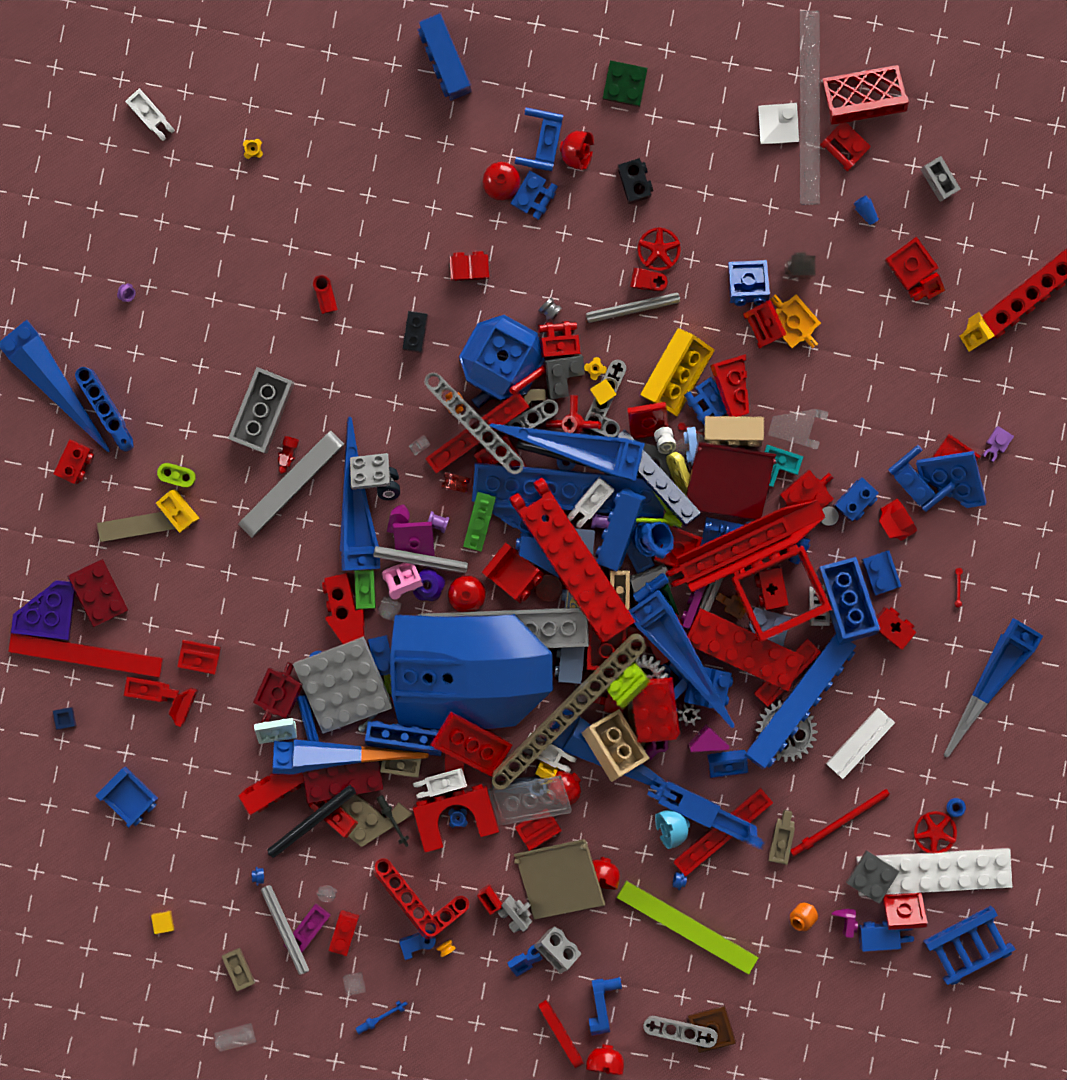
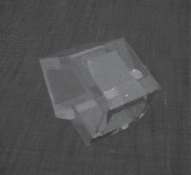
(419, 445)

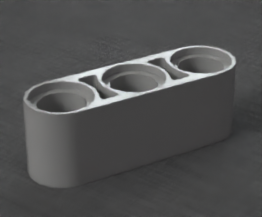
(539, 410)

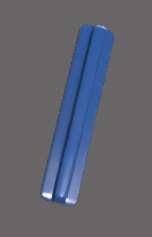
(307, 718)

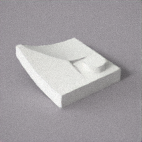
(778, 123)

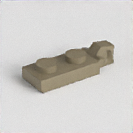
(782, 839)

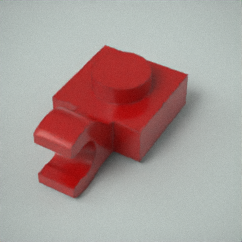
(929, 288)
(609, 703)

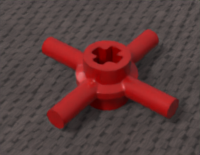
(573, 417)

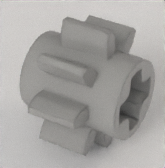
(691, 719)

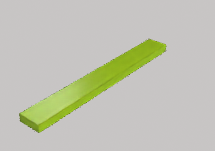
(687, 927)

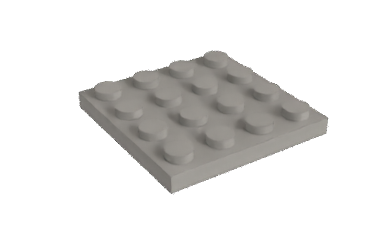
(343, 685)

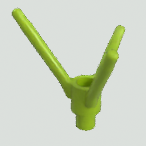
(668, 517)

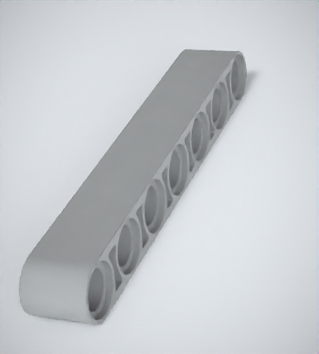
(465, 418)
(291, 484)

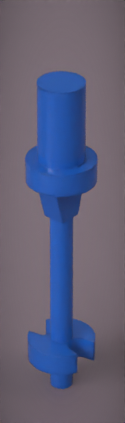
(370, 1023)

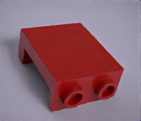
(513, 573)

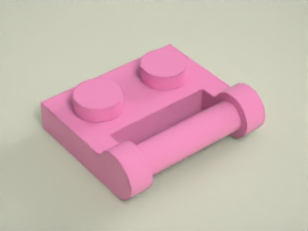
(408, 576)

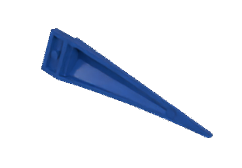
(33, 358)
(607, 454)
(357, 528)
(661, 626)
(574, 743)

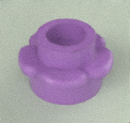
(126, 292)

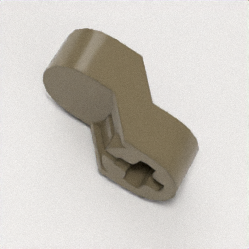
(535, 395)

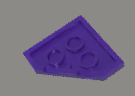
(47, 613)

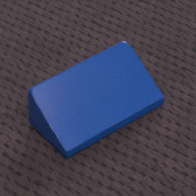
(727, 763)

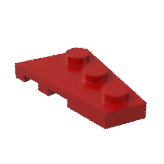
(731, 382)

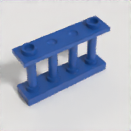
(953, 935)

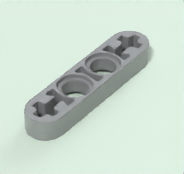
(680, 1031)

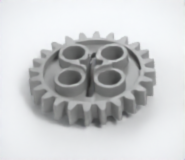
(800, 745)

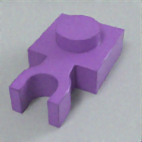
(999, 441)

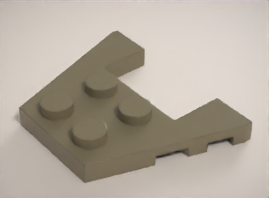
(370, 821)

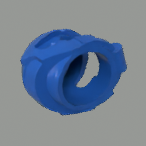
(646, 534)

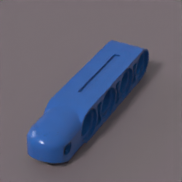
(122, 433)

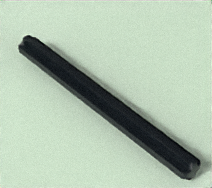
(311, 821)

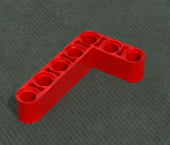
(415, 903)

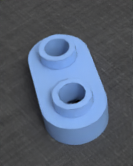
(690, 438)

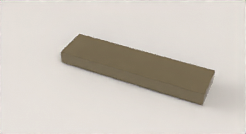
(134, 526)

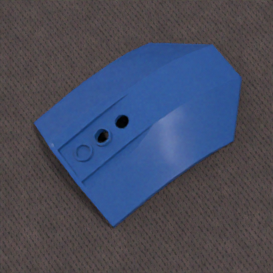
(494, 665)

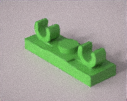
(479, 521)

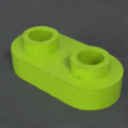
(177, 474)

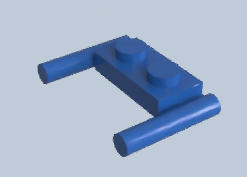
(547, 141)
(914, 483)

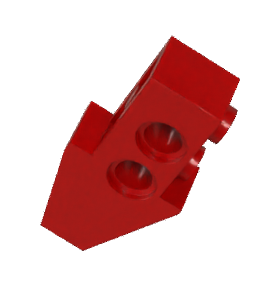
(354, 624)

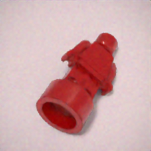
(285, 457)

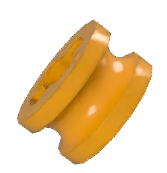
(446, 948)

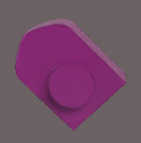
(398, 515)
(850, 924)

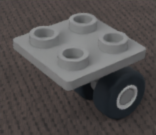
(375, 472)

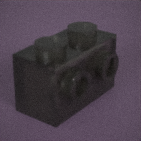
(800, 266)

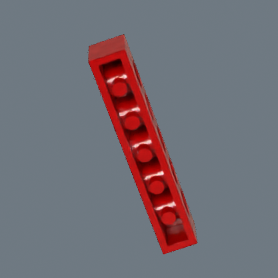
(1019, 295)

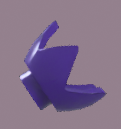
(437, 584)

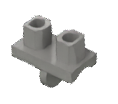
(517, 912)

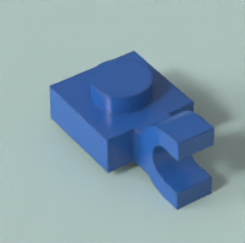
(522, 962)

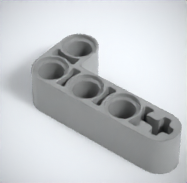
(601, 413)

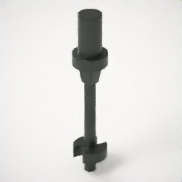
(386, 809)

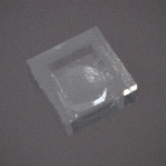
(354, 984)

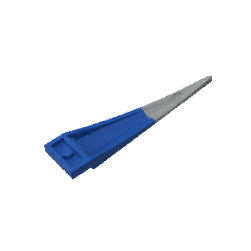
(1007, 657)

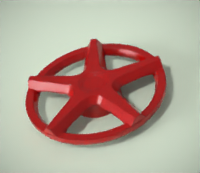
(659, 249)
(935, 832)

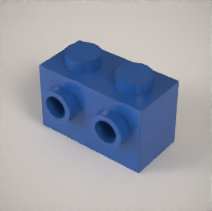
(856, 499)

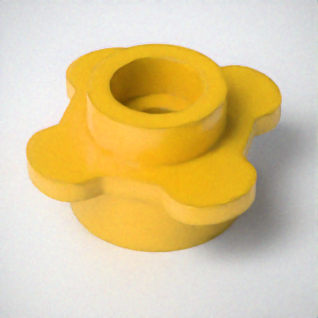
(248, 144)
(595, 373)

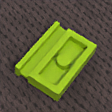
(628, 685)

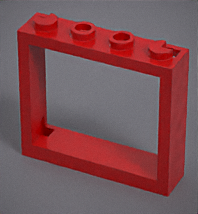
(775, 559)

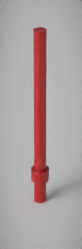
(807, 843)

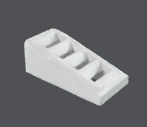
(817, 622)

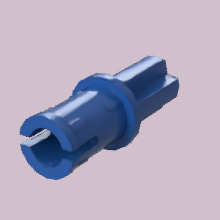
(650, 587)

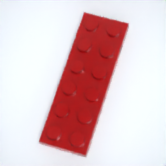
(743, 649)

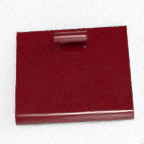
(730, 480)

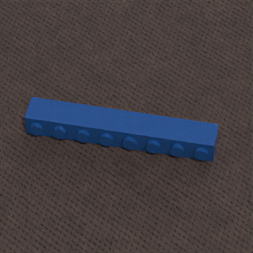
(799, 701)

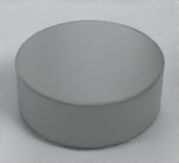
(831, 516)

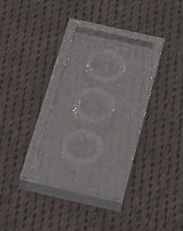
(530, 800)

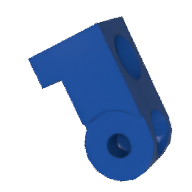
(415, 942)

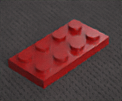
(471, 744)

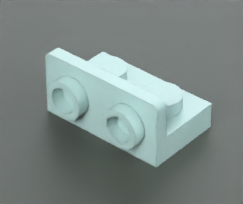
(275, 730)

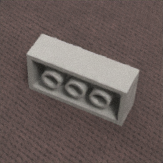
(261, 410)

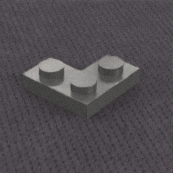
(557, 373)

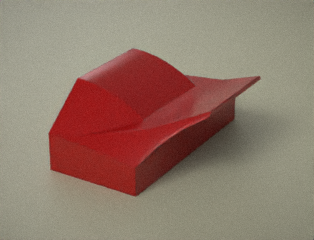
(897, 521)
(182, 705)

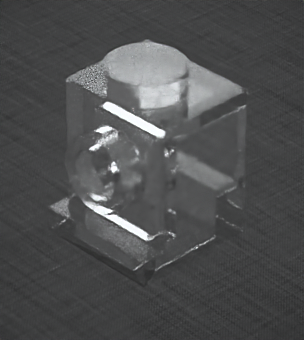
(389, 608)

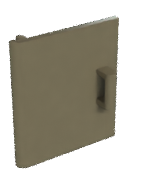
(559, 879)

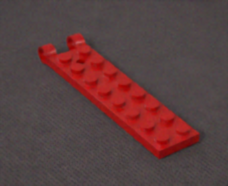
(573, 563)

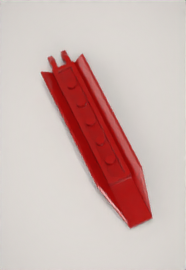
(746, 545)

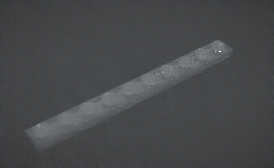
(810, 107)

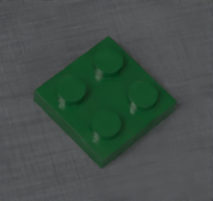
(624, 83)

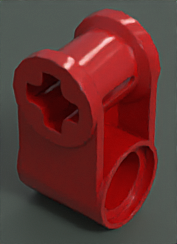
(644, 280)

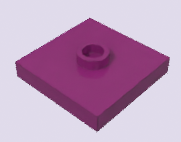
(414, 538)

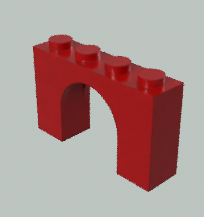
(475, 800)

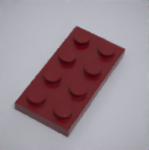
(329, 781)

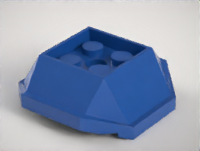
(495, 337)

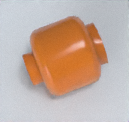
(803, 916)

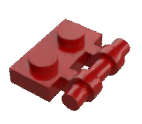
(559, 345)

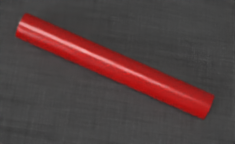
(527, 380)

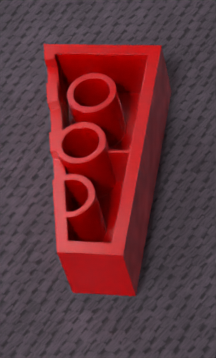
(269, 789)

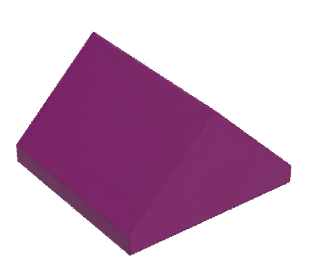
(707, 740)

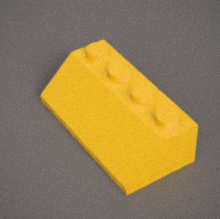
(677, 371)

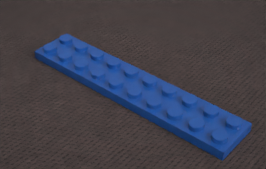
(565, 486)

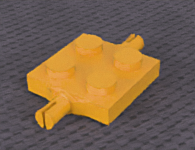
(796, 320)

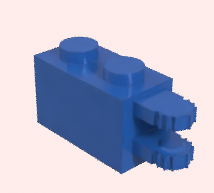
(878, 937)

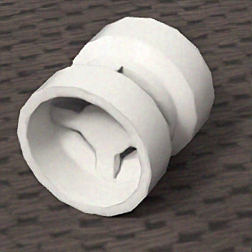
(665, 440)

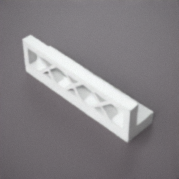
(860, 743)

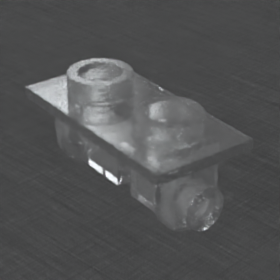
(234, 1037)

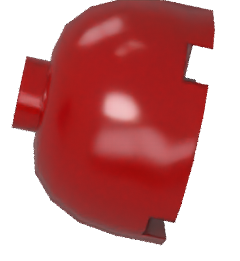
(576, 149)
(501, 181)
(466, 594)
(607, 873)
(605, 1060)

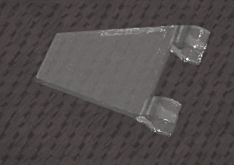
(797, 427)

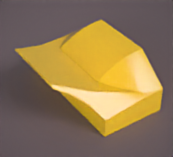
(976, 332)

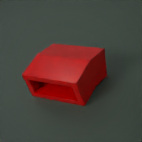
(492, 896)

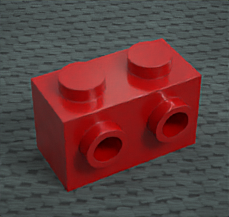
(74, 461)

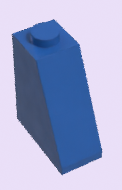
(530, 550)

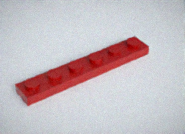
(466, 440)
(714, 838)

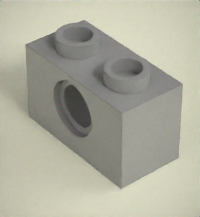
(940, 179)

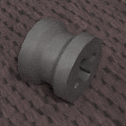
(550, 309)

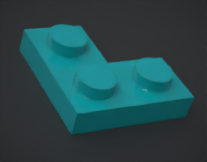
(785, 461)

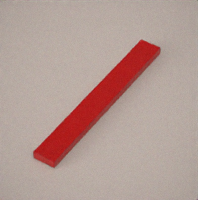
(85, 654)

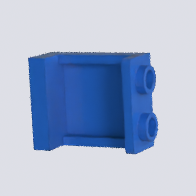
(128, 797)

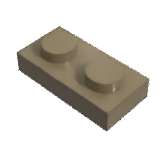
(238, 969)

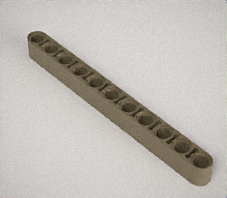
(565, 720)

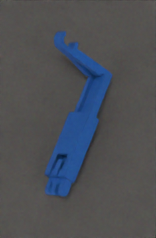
(704, 812)

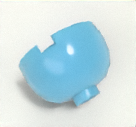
(673, 827)

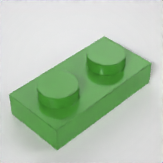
(365, 589)

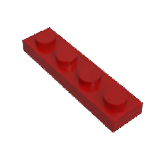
(768, 692)

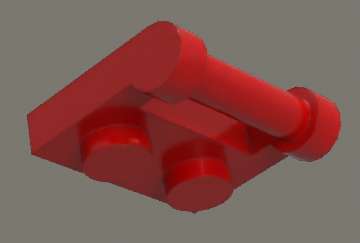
(849, 141)
(768, 322)

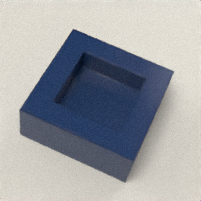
(64, 718)

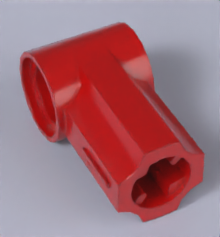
(325, 296)

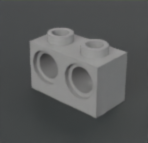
(554, 953)

